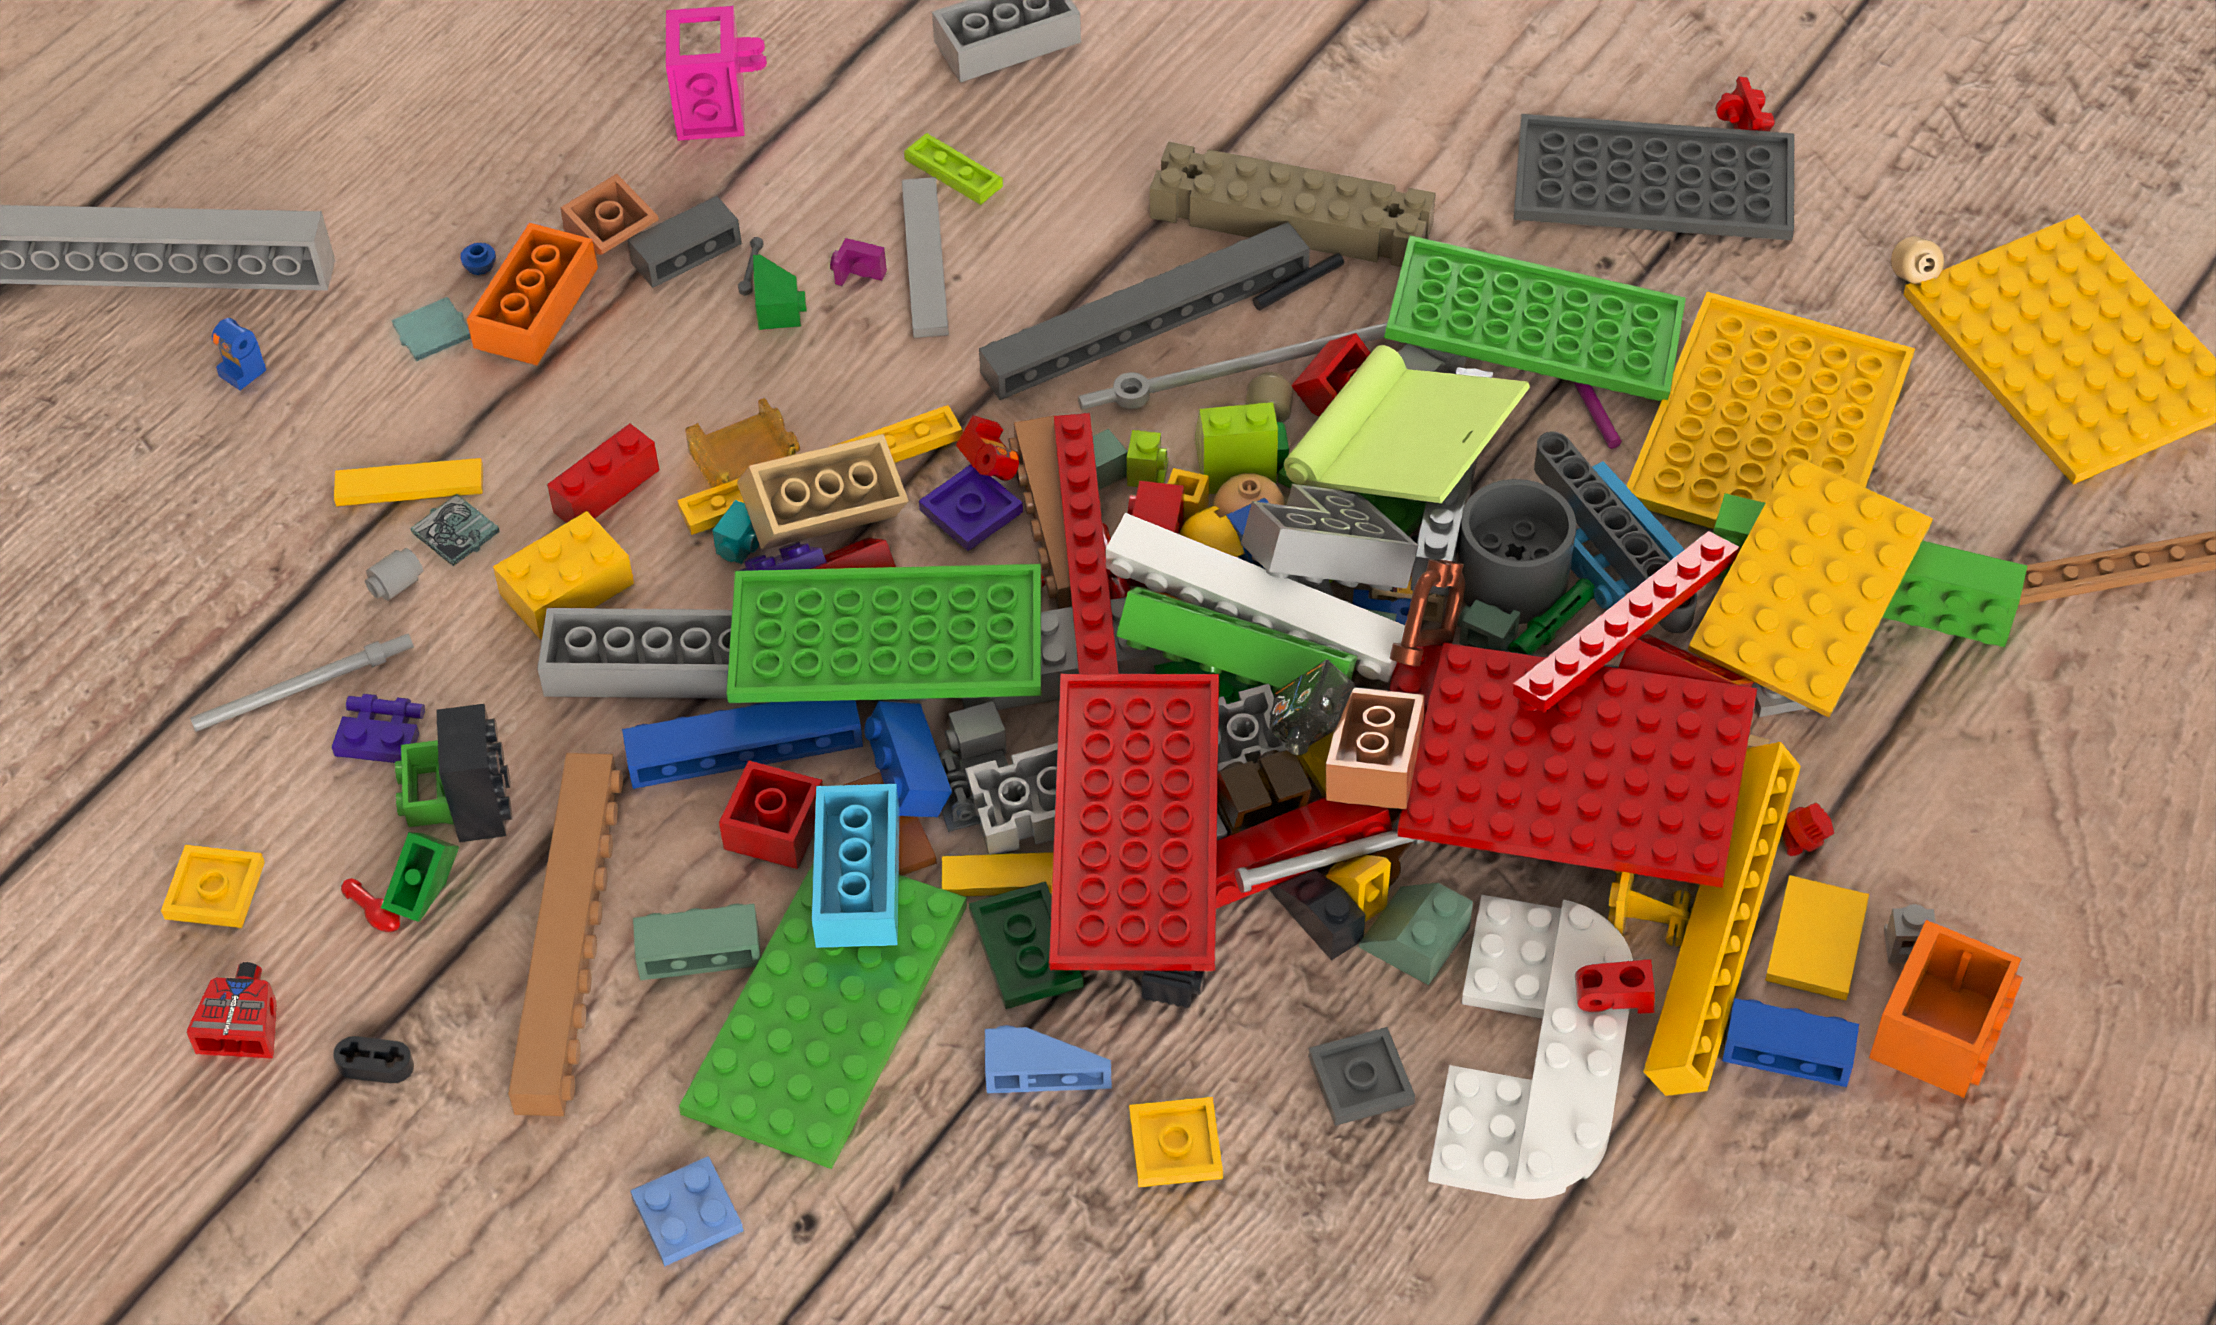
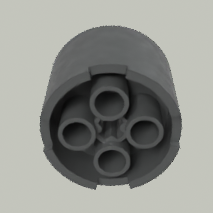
(1516, 547)

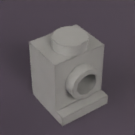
(1904, 925)

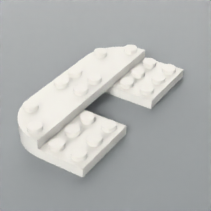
(1549, 1130)

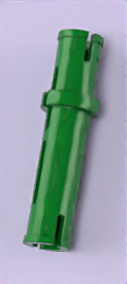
(1531, 641)

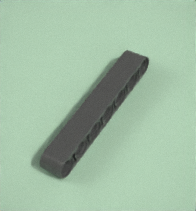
(1605, 520)

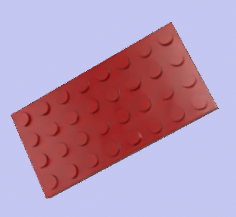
(1135, 823)

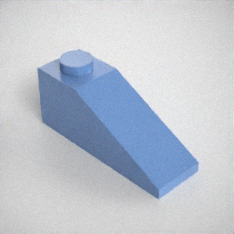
(1036, 1062)

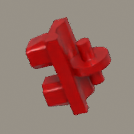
(1744, 108)

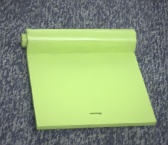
(1402, 430)

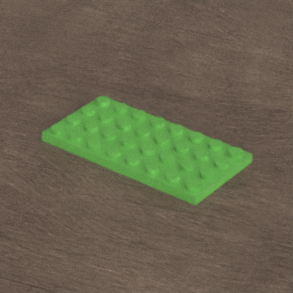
(1536, 318)
(885, 633)
(819, 1027)

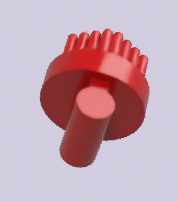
(1806, 829)

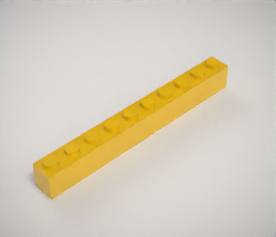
(1722, 929)

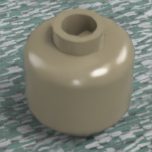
(1271, 388)

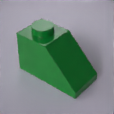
(776, 296)
(419, 875)

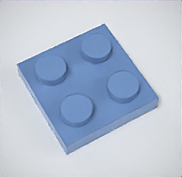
(686, 1211)

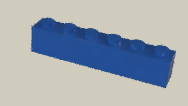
(731, 737)

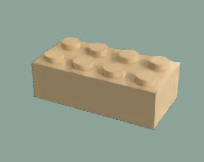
(822, 491)

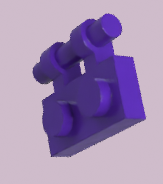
(373, 738)

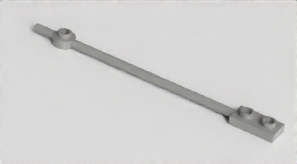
(1133, 389)

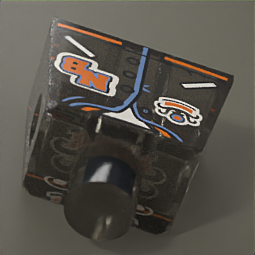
(1310, 707)

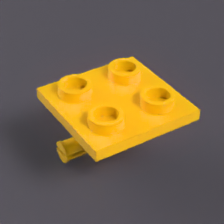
(1631, 904)

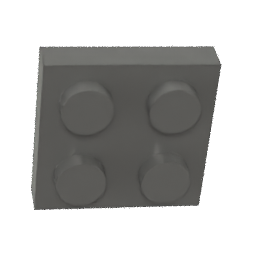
(1361, 1076)

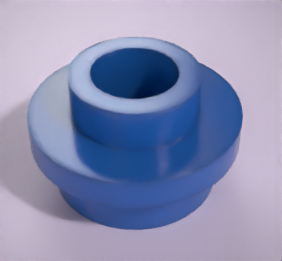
(478, 258)

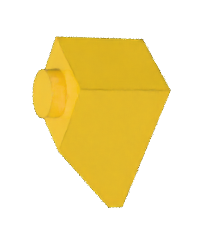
(1365, 881)

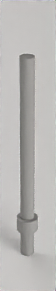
(373, 654)

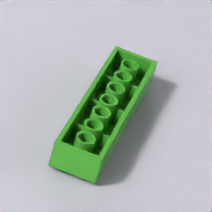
(1940, 591)

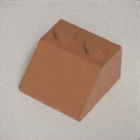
(607, 214)

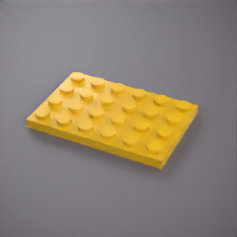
(1810, 585)

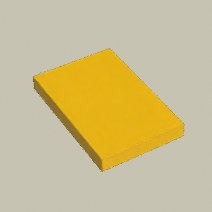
(1817, 937)

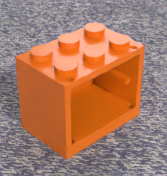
(1947, 1009)

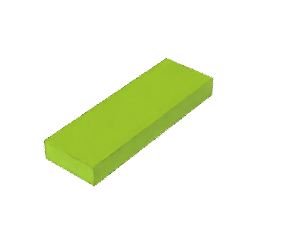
(953, 168)

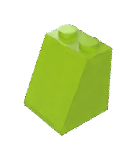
(1237, 442)

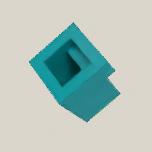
(735, 534)

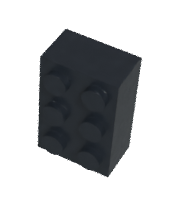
(473, 772)

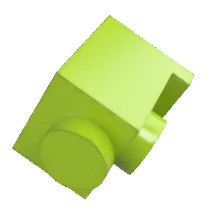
(1146, 458)

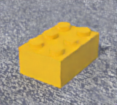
(564, 569)

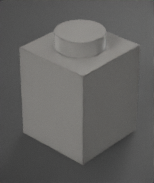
(976, 731)

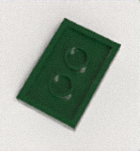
(1017, 945)

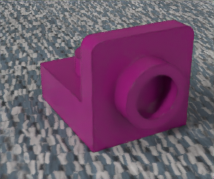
(858, 259)

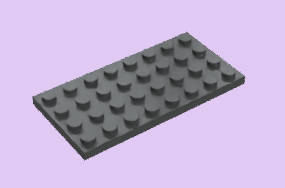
(1655, 177)

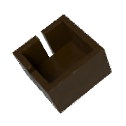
(1260, 790)

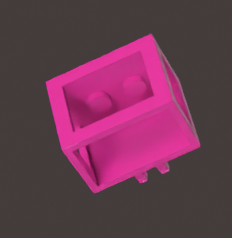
(710, 87)

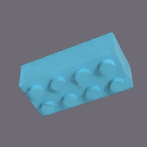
(856, 866)

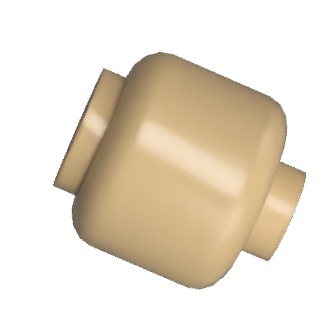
(1917, 260)

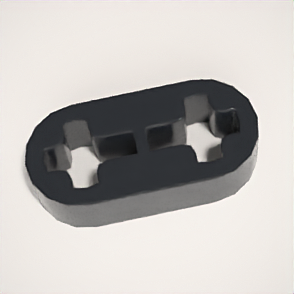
(374, 1059)

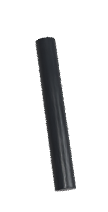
(1298, 281)

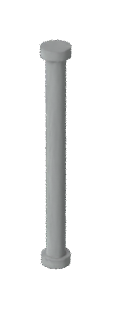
(1248, 878)

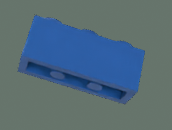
(908, 757)
(1790, 1042)

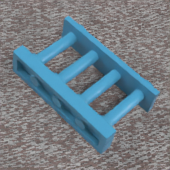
(1592, 568)

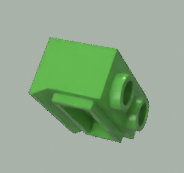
(415, 760)

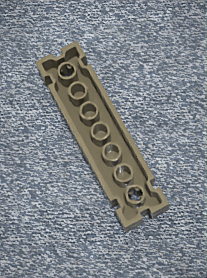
(1324, 208)

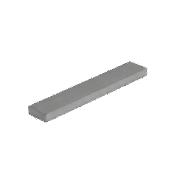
(924, 257)

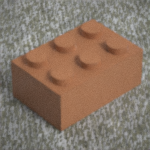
(1375, 749)

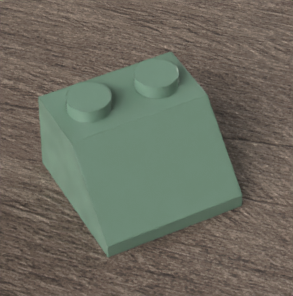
(1419, 929)

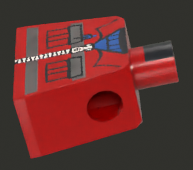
(236, 1016)

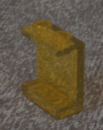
(730, 450)

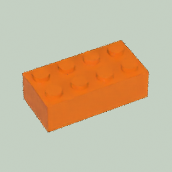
(532, 293)

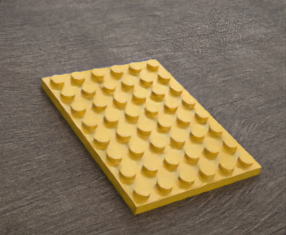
(2073, 347)
(1756, 393)

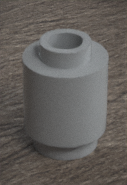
(393, 574)

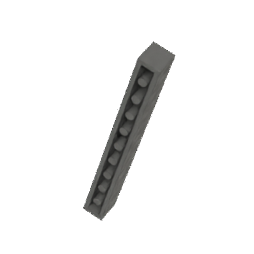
(1143, 311)

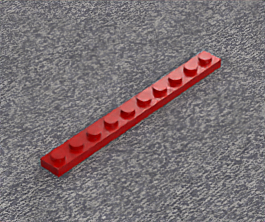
(1085, 545)

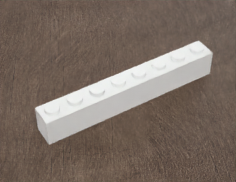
(1247, 592)

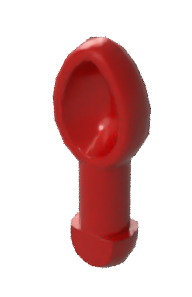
(376, 916)

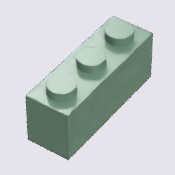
(696, 941)

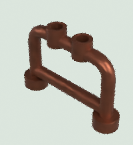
(1437, 574)

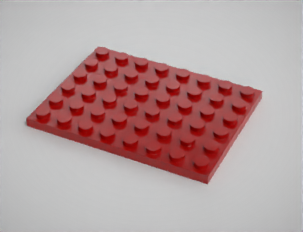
(1609, 778)

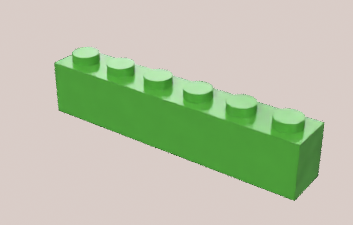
(1222, 641)

